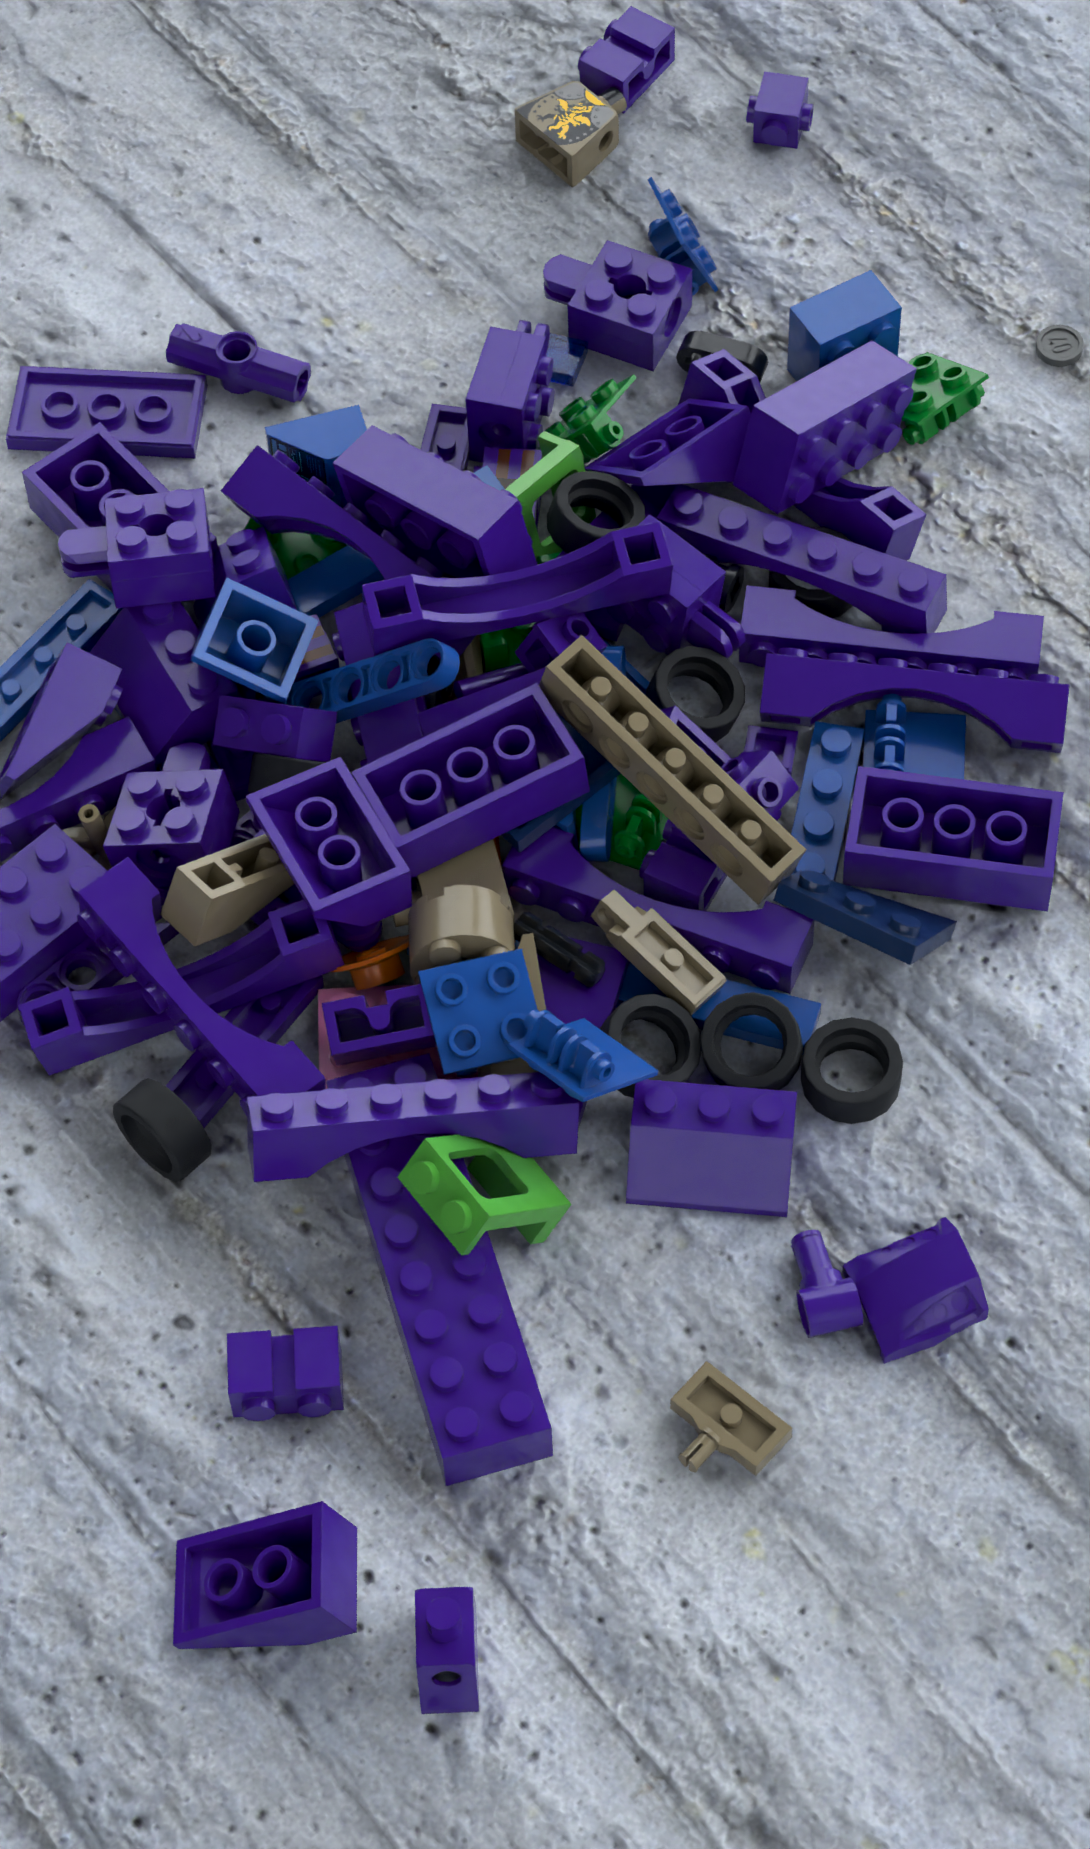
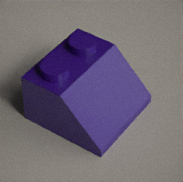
(251, 562)

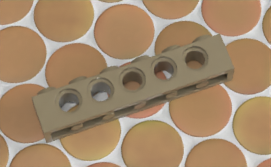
(670, 770)

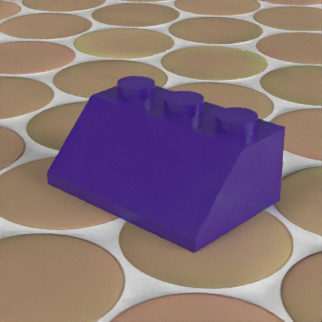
(162, 689)
(334, 845)
(711, 1147)

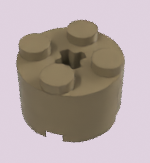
(458, 927)

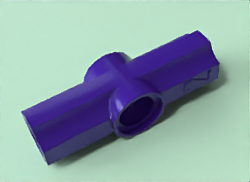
(238, 362)

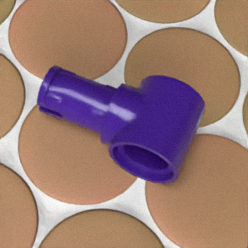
(824, 1298)

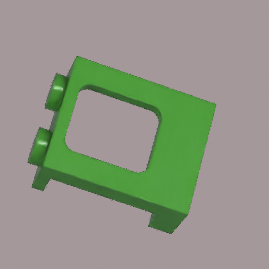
(559, 461)
(518, 1188)

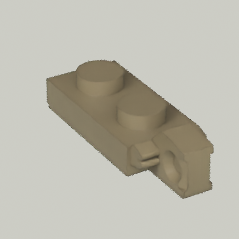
(659, 952)

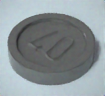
(1059, 345)

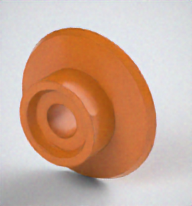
(377, 964)

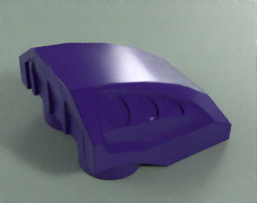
(918, 1290)

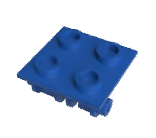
(677, 240)
(914, 740)
(478, 1009)
(578, 1056)

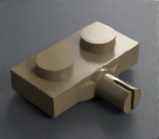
(727, 1422)

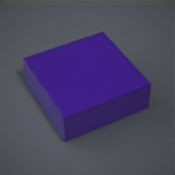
(780, 741)

